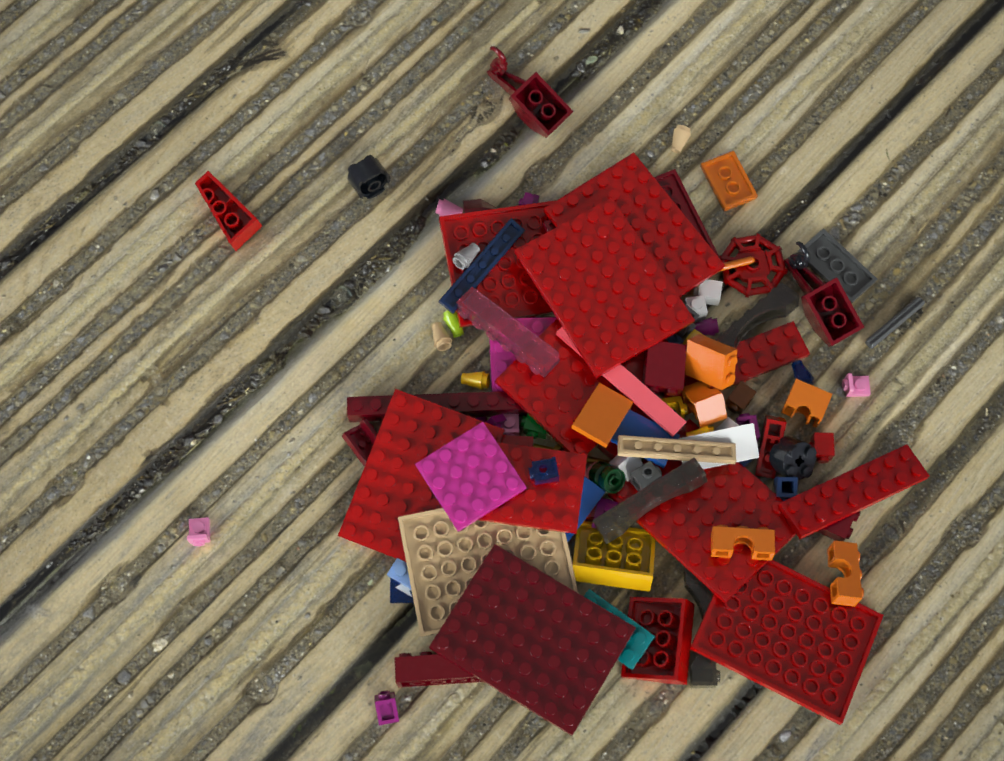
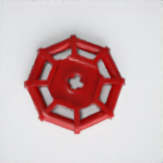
(760, 272)

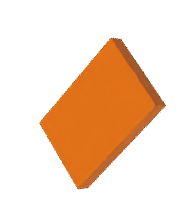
(728, 181)
(602, 415)

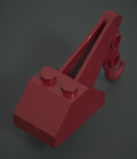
(531, 99)

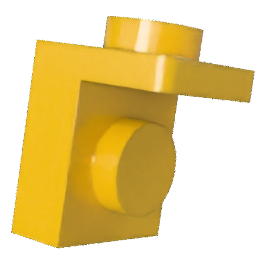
(677, 404)

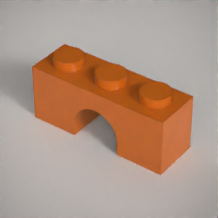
(759, 540)
(846, 558)

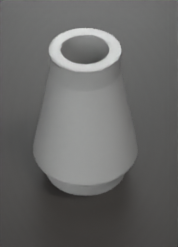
(464, 257)

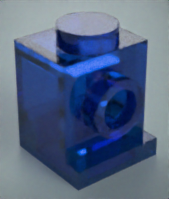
(550, 475)

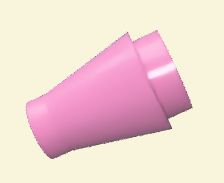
(447, 208)

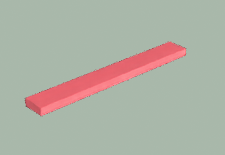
(638, 393)

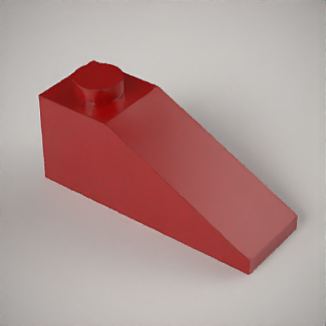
(772, 431)

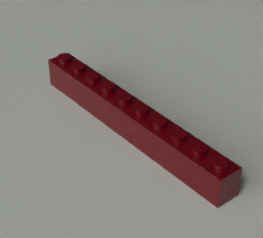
(470, 403)

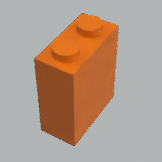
(710, 361)

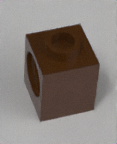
(740, 398)

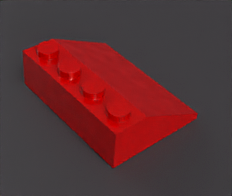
(669, 652)

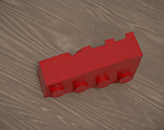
(232, 216)

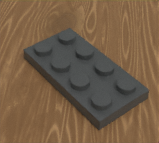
(832, 260)

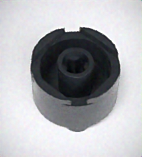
(368, 177)
(793, 458)

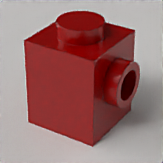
(824, 446)

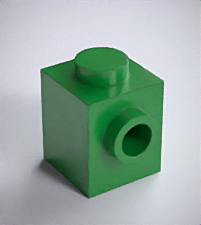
(532, 428)

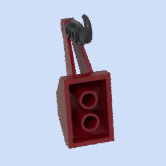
(827, 304)

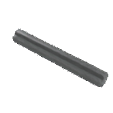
(895, 322)

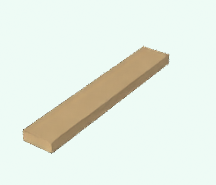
(676, 449)

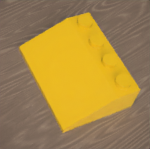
(621, 563)

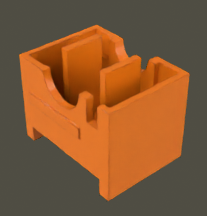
(808, 401)
(704, 403)

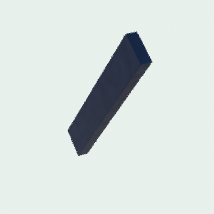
(482, 264)

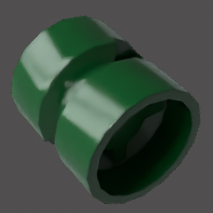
(607, 477)

